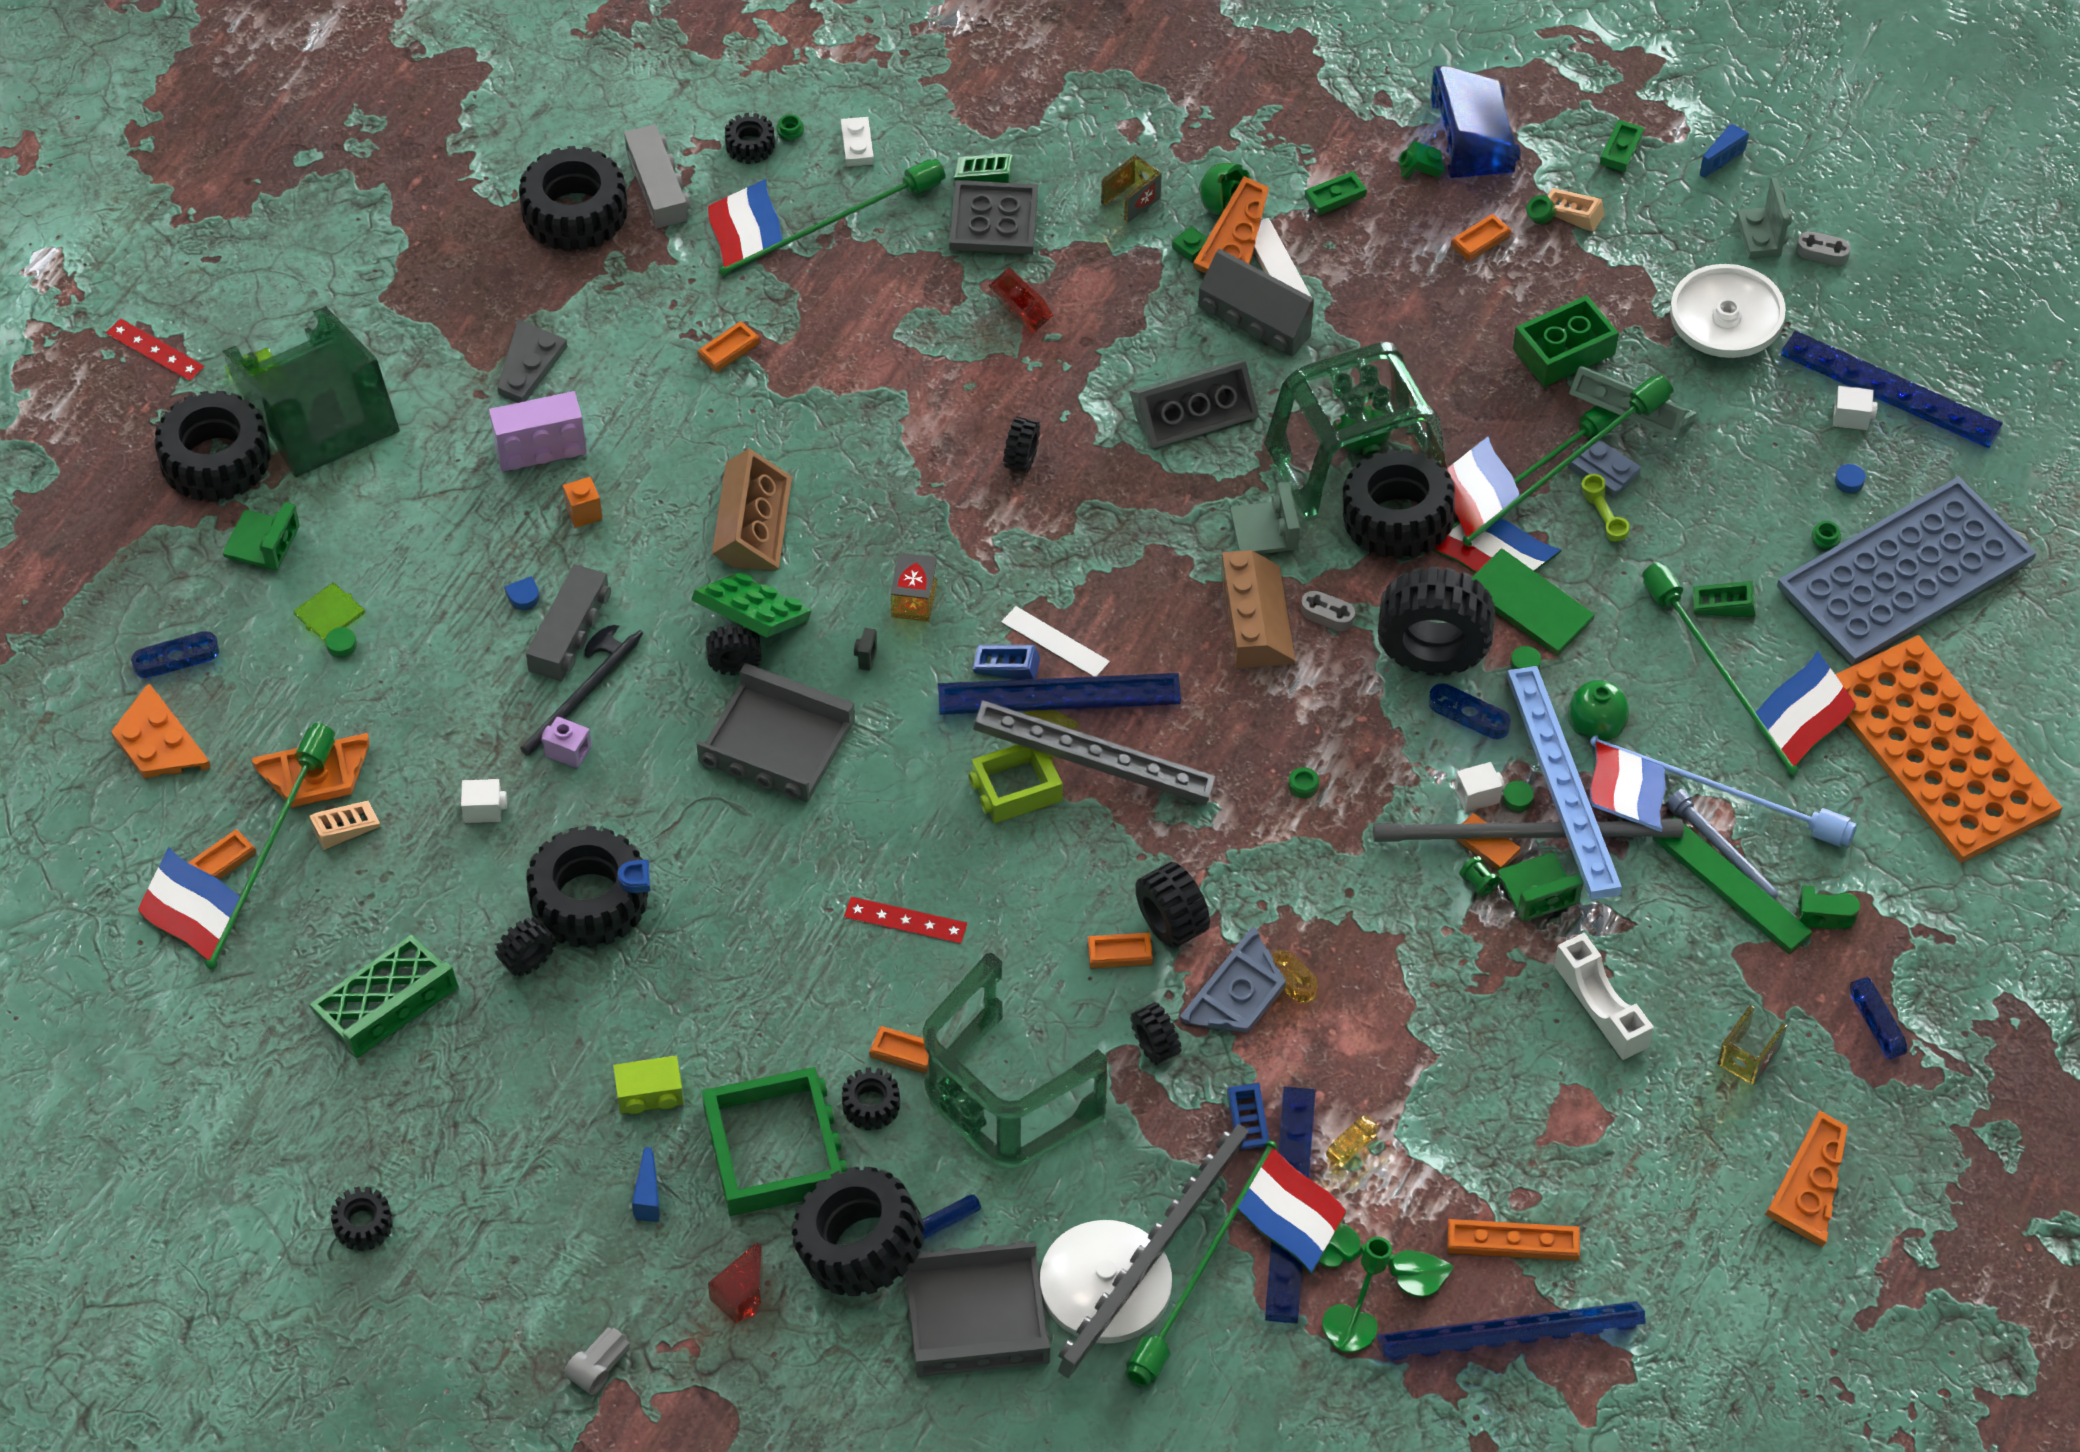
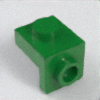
(1421, 158)

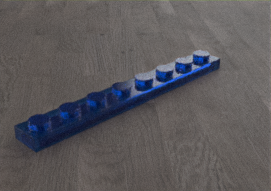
(1892, 389)
(1061, 693)
(1295, 1147)
(1522, 1328)

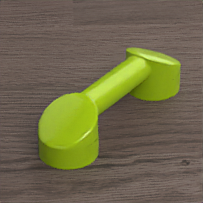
(1594, 492)

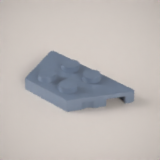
(1238, 990)

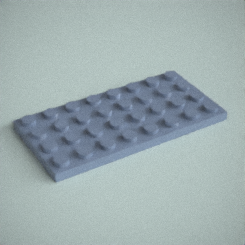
(1905, 570)

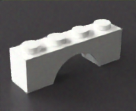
(1584, 973)

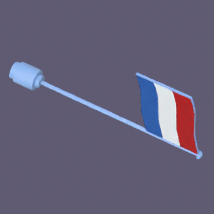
(1635, 787)

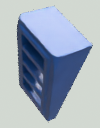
(1724, 149)
(1016, 671)
(1245, 1092)
(645, 1197)

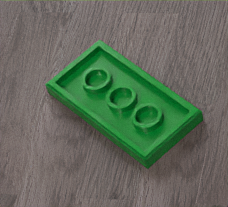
(1533, 602)

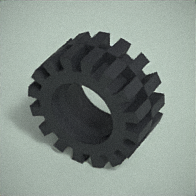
(749, 127)
(1021, 444)
(732, 648)
(525, 946)
(1155, 1033)
(871, 1114)
(361, 1202)

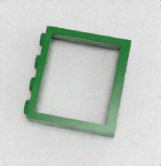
(782, 1191)

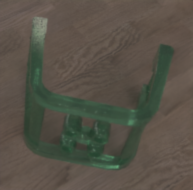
(1394, 416)
(966, 1109)

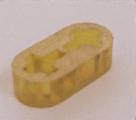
(1296, 973)
(1352, 1141)

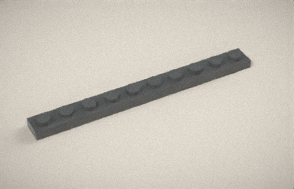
(1145, 1257)

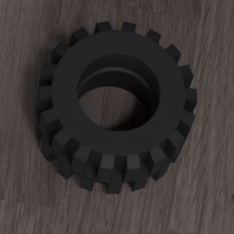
(1172, 904)

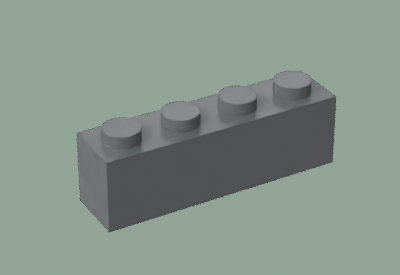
(568, 622)

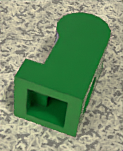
(1827, 910)

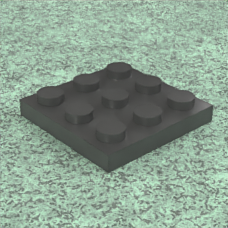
(994, 217)

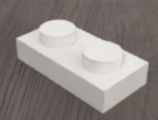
(857, 141)

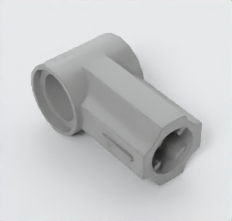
(592, 1368)

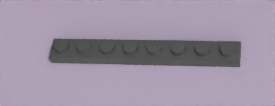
(1094, 753)

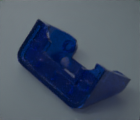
(1474, 122)

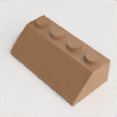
(752, 513)
(1256, 610)

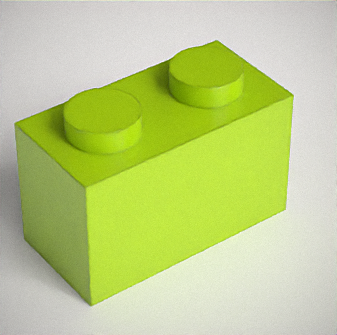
(648, 1085)

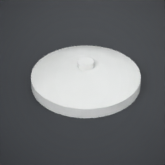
(1727, 310)
(1084, 1266)

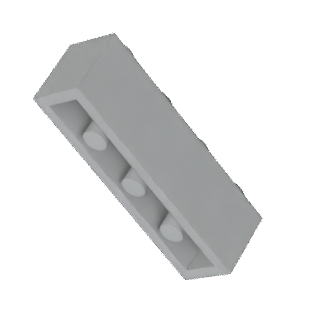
(656, 176)

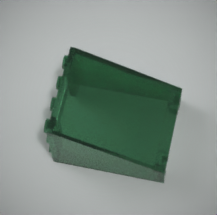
(318, 395)

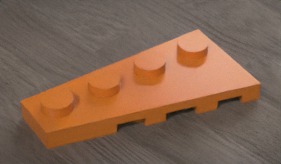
(1237, 226)
(1809, 1184)

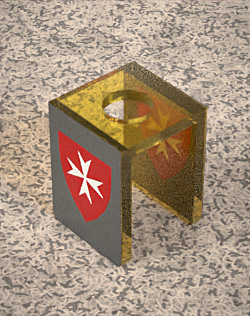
(1125, 176)
(913, 587)
(1754, 1065)

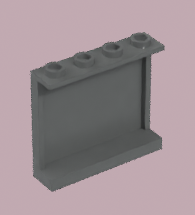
(777, 733)
(977, 1309)

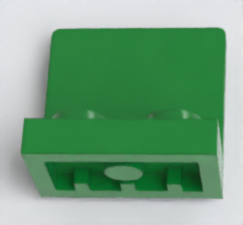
(262, 537)
(1540, 886)

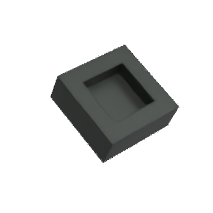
(866, 648)

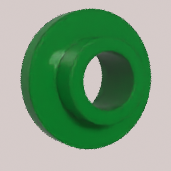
(790, 127)
(1827, 529)

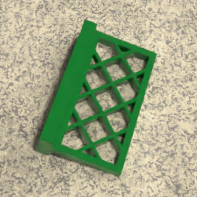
(397, 1007)

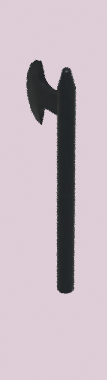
(601, 641)

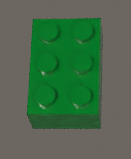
(1565, 340)

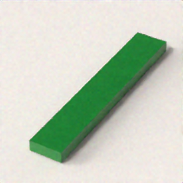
(1737, 889)

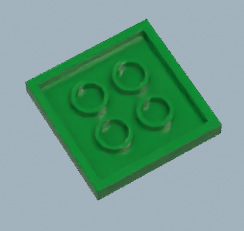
(752, 604)

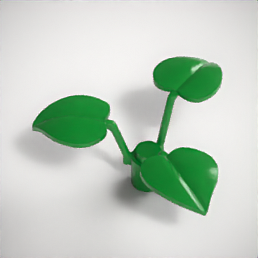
(1417, 1274)

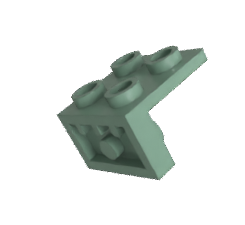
(1766, 227)
(1267, 525)

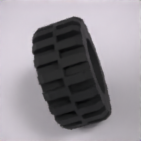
(576, 224)
(209, 418)
(1402, 477)
(1442, 597)
(577, 855)
(878, 1256)

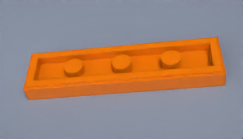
(1513, 1240)

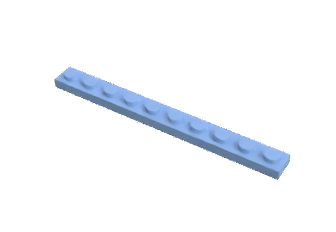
(1564, 783)

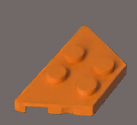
(156, 738)
(332, 781)

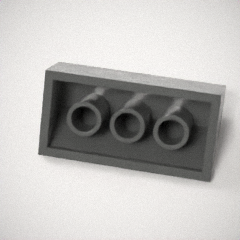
(1256, 303)
(1195, 403)

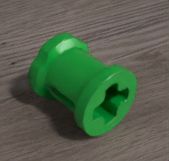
(1479, 876)

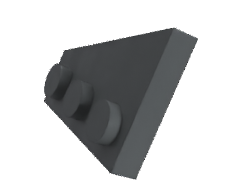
(528, 360)

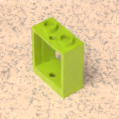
(1020, 802)

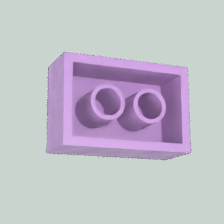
(538, 431)

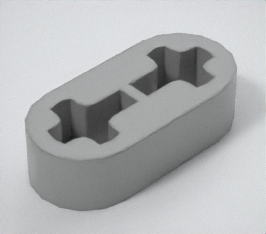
(1823, 248)
(1327, 611)

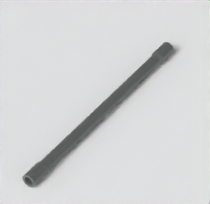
(1398, 832)

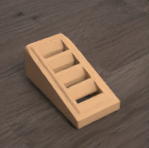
(1591, 209)
(337, 835)

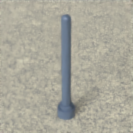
(1681, 804)

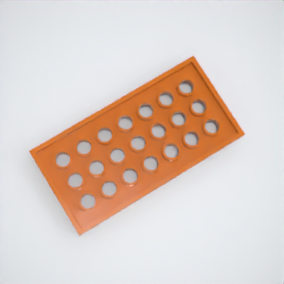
(1953, 785)

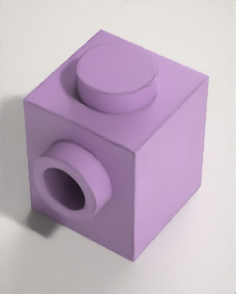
(566, 742)

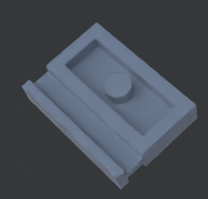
(1610, 464)

